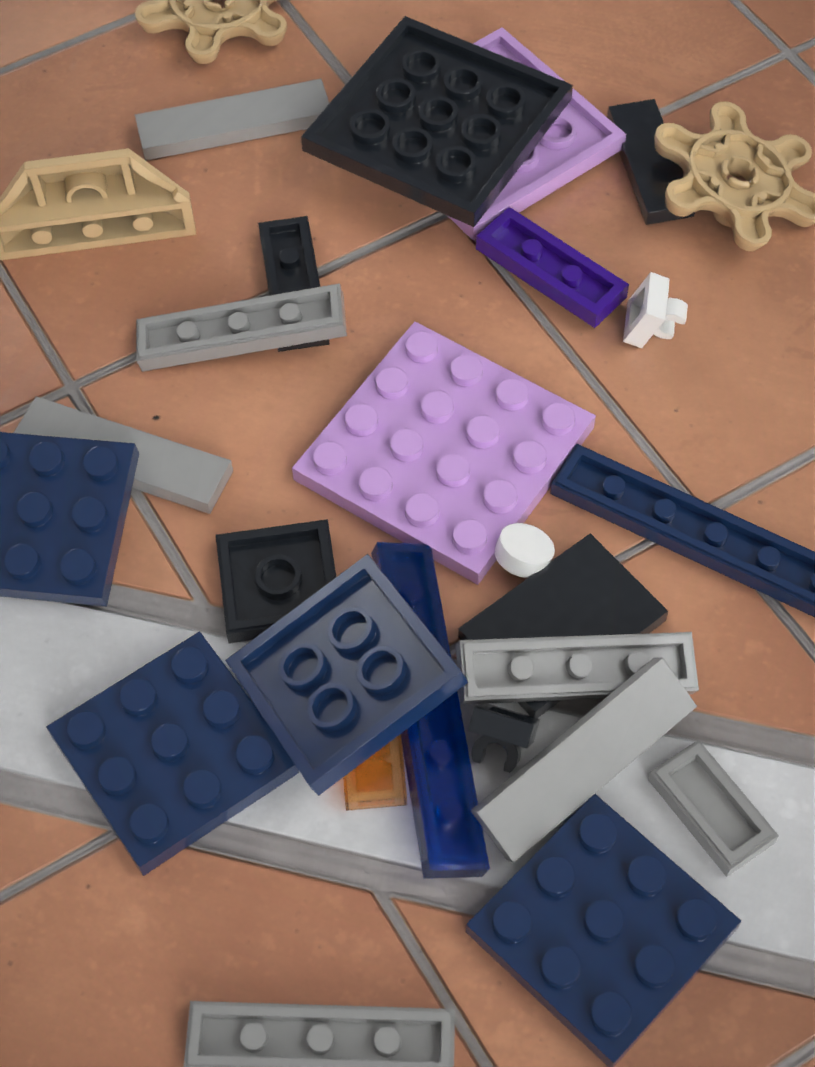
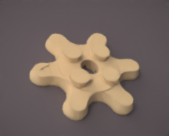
(211, 24)
(736, 152)

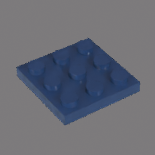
(62, 516)
(345, 674)
(172, 752)
(602, 929)

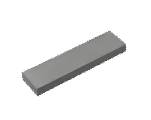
(230, 119)
(240, 327)
(162, 466)
(567, 665)
(583, 759)
(317, 1036)

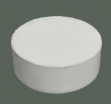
(523, 549)

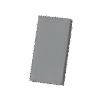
(713, 808)

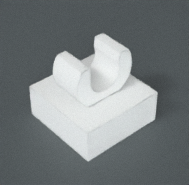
(652, 312)

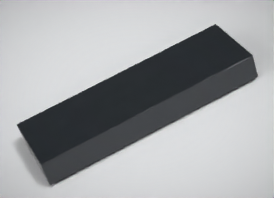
(646, 169)
(289, 261)

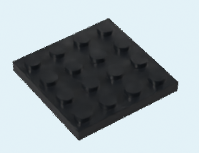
(437, 120)

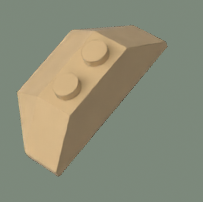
(90, 204)

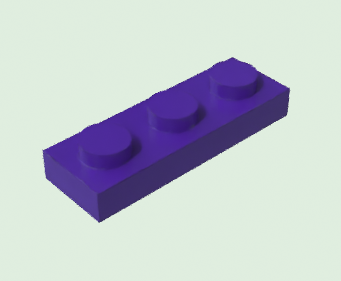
(552, 267)

